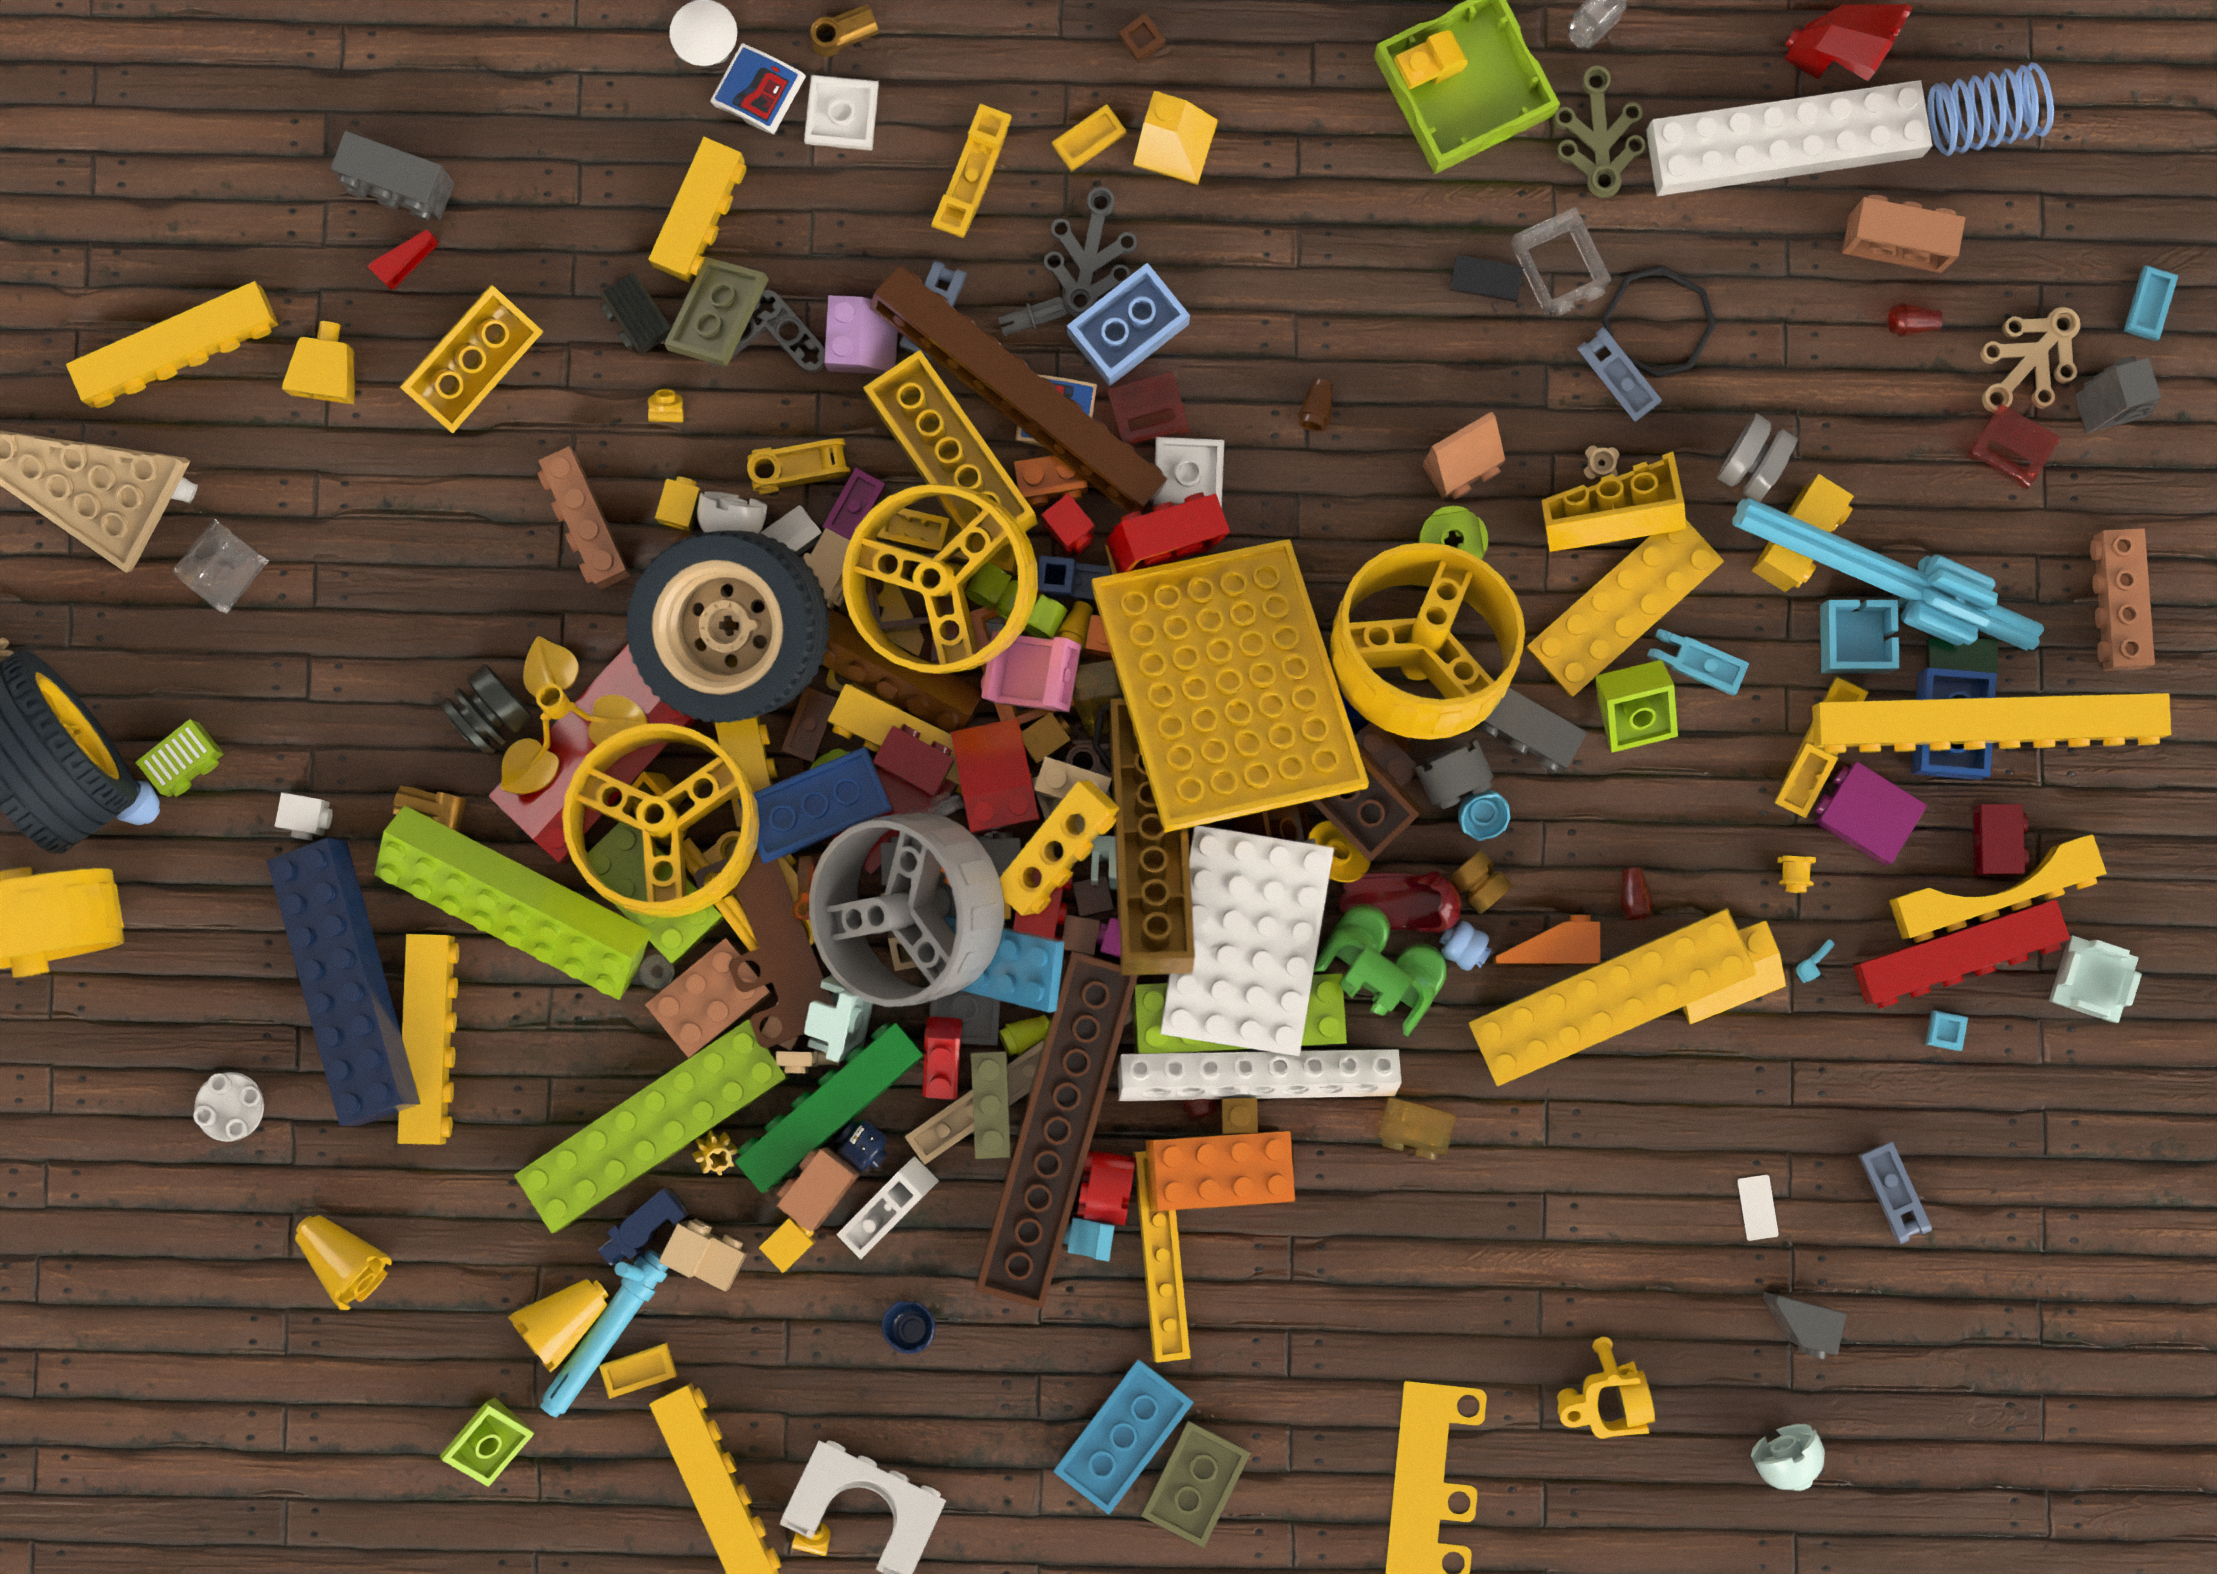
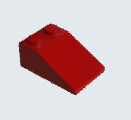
(994, 776)

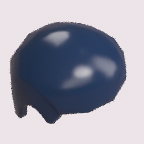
(908, 1327)

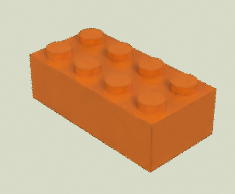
(1220, 1170)

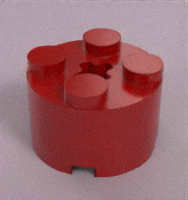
(1106, 1187)

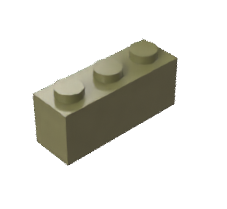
(990, 1104)

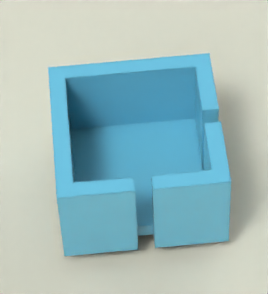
(1855, 639)

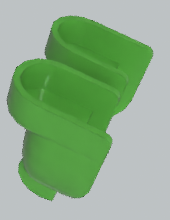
(1412, 978)

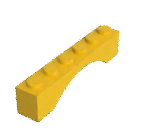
(2062, 866)

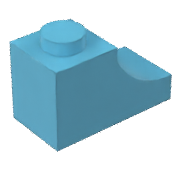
(1089, 1238)

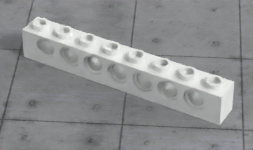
(1258, 1075)

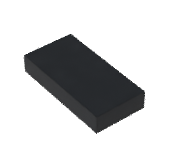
(1486, 278)

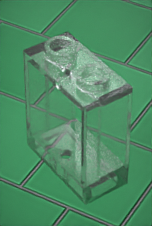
(1546, 231)

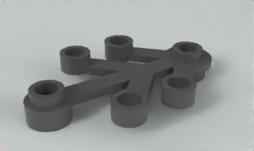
(1089, 259)

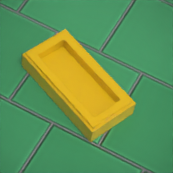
(1089, 138)
(638, 1370)

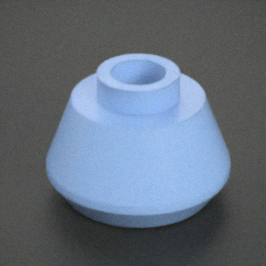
(144, 808)

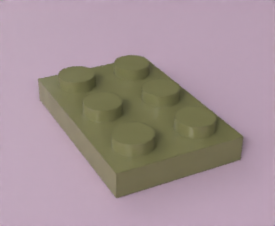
(716, 311)
(1195, 1484)

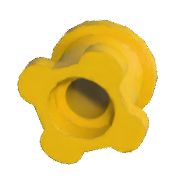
(1796, 873)

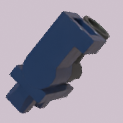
(641, 1227)

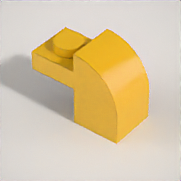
(1432, 60)

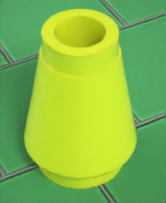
(1023, 1034)

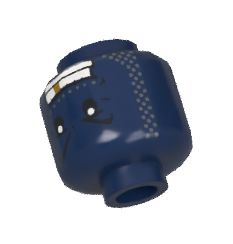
(861, 1145)

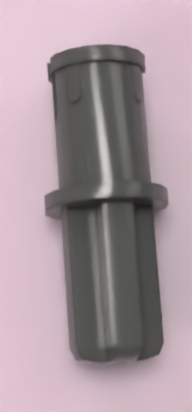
(1033, 315)

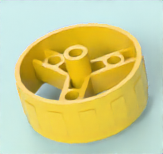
(939, 578)
(1463, 682)
(660, 820)
(56, 917)

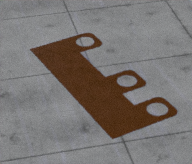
(783, 948)

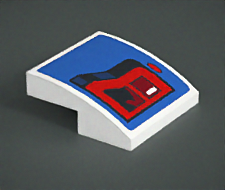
(757, 88)

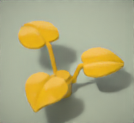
(546, 674)

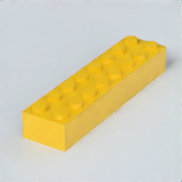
(1612, 997)

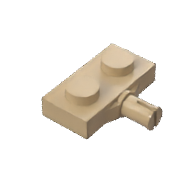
(801, 1061)

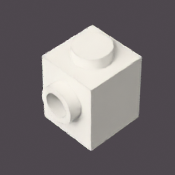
(303, 815)

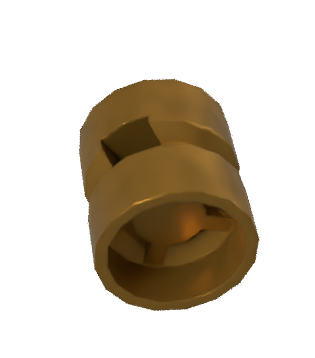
(1480, 882)

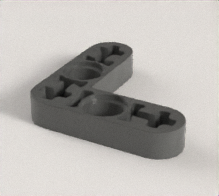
(773, 323)

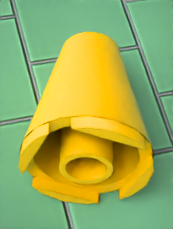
(341, 1260)
(560, 1320)

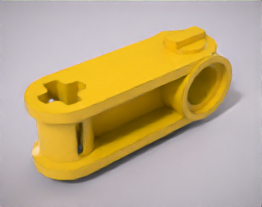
(798, 464)

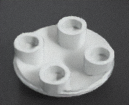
(703, 33)
(229, 1106)

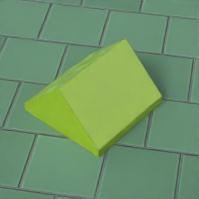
(487, 1442)

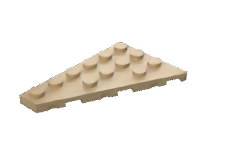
(92, 490)

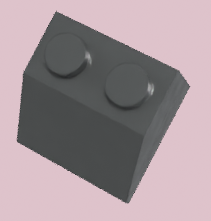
(1810, 1326)

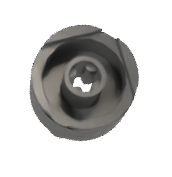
(1454, 773)

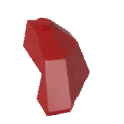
(1849, 35)

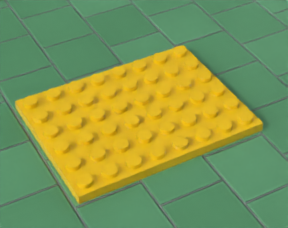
(1228, 685)

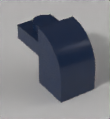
(1067, 579)

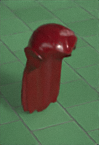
(1407, 899)

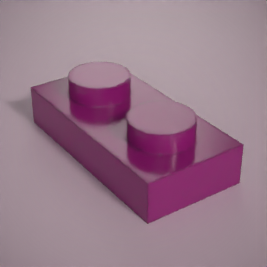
(854, 503)

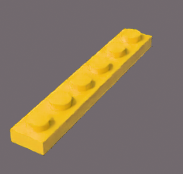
(1162, 1273)

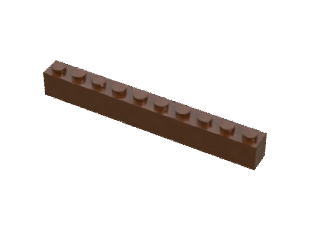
(1017, 391)
(930, 696)

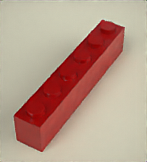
(1962, 952)

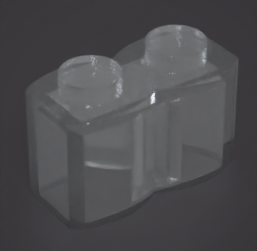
(1594, 21)

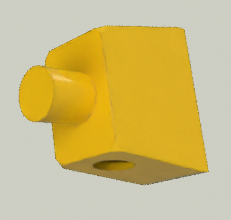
(322, 367)

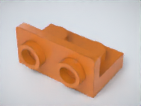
(1048, 479)

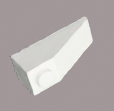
(887, 1207)

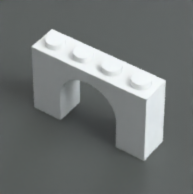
(833, 1471)

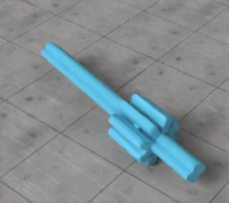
(1936, 598)

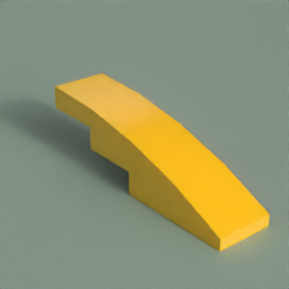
(933, 534)
(1812, 764)

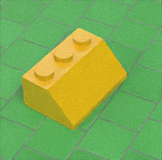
(1769, 976)

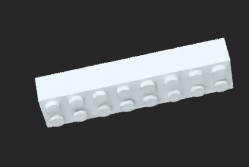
(1788, 138)

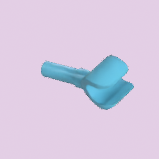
(1807, 969)

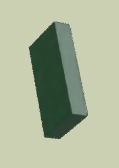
(1977, 657)

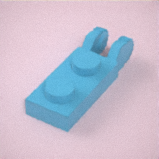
(1701, 662)

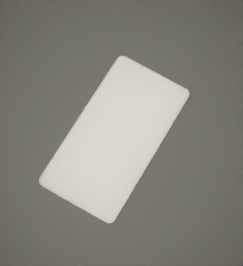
(1758, 1207)

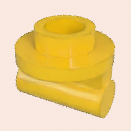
(665, 407)
(817, 1545)

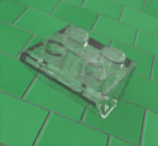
(220, 566)

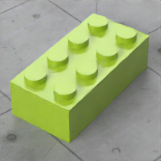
(621, 867)

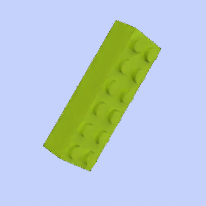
(1322, 1026)

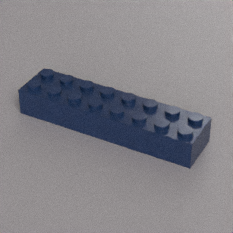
(343, 982)

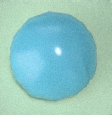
(1483, 815)

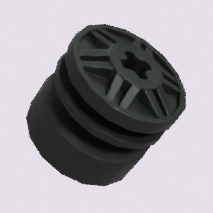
(486, 710)

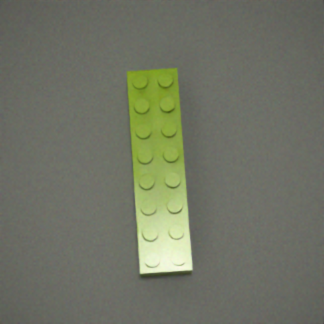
(511, 902)
(650, 1127)

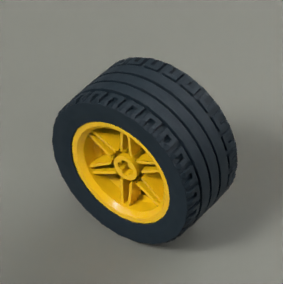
(55, 758)

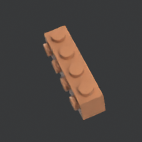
(584, 518)
(2123, 599)

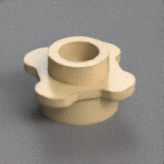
(1596, 454)

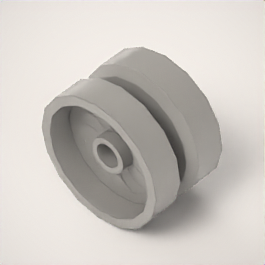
(1760, 459)

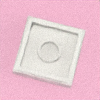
(841, 112)
(1190, 468)

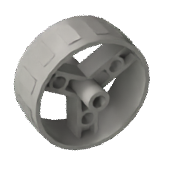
(910, 908)

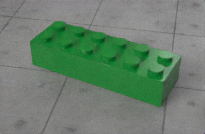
(830, 1108)

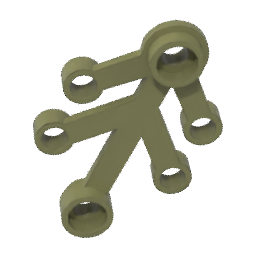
(1599, 139)

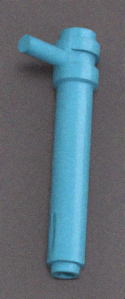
(636, 1287)

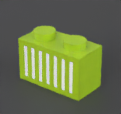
(180, 759)

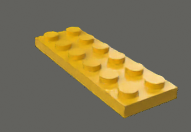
(1623, 606)

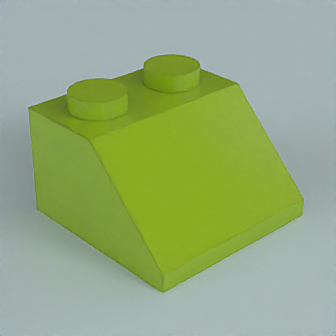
(1637, 705)

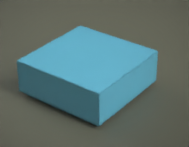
(1946, 1030)

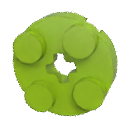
(1460, 521)

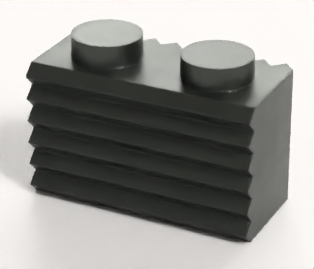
(636, 312)

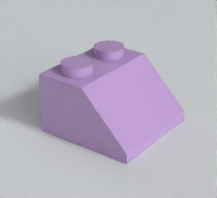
(858, 337)

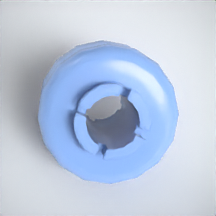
(1465, 946)

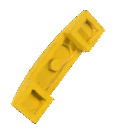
(973, 171)

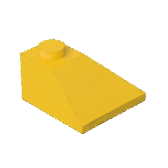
(1175, 138)

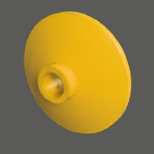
(1347, 860)

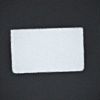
(795, 531)

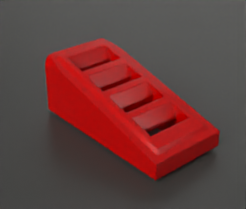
(402, 260)

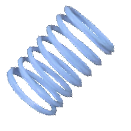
(2023, 109)

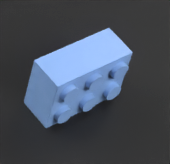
(1128, 324)

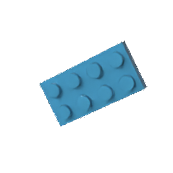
(1022, 970)
(1123, 1436)

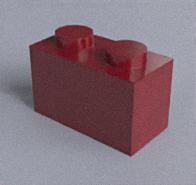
(914, 760)
(1999, 839)

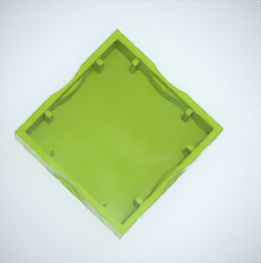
(1485, 103)

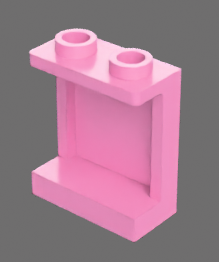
(1033, 673)

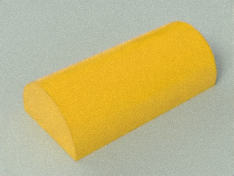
(471, 359)

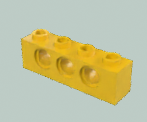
(1017, 880)

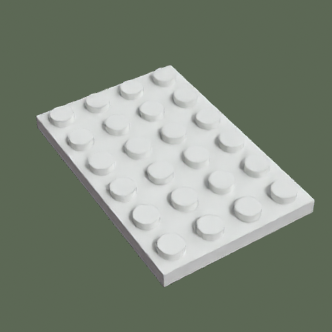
(1253, 940)

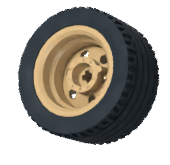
(665, 628)

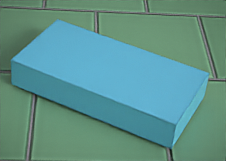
(2150, 303)

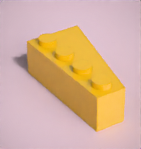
(1617, 507)

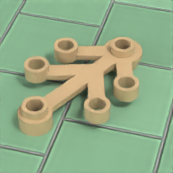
(2034, 355)

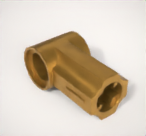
(846, 28)
(440, 807)

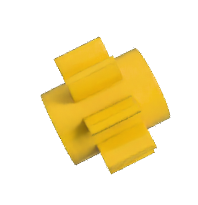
(715, 1152)

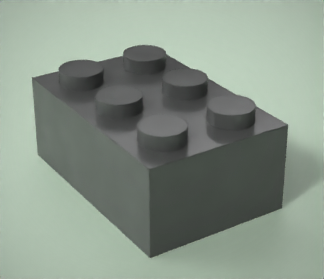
(392, 177)

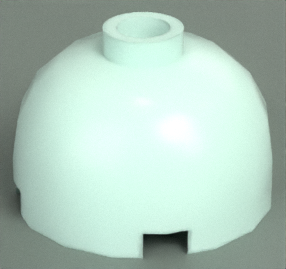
(1791, 1459)

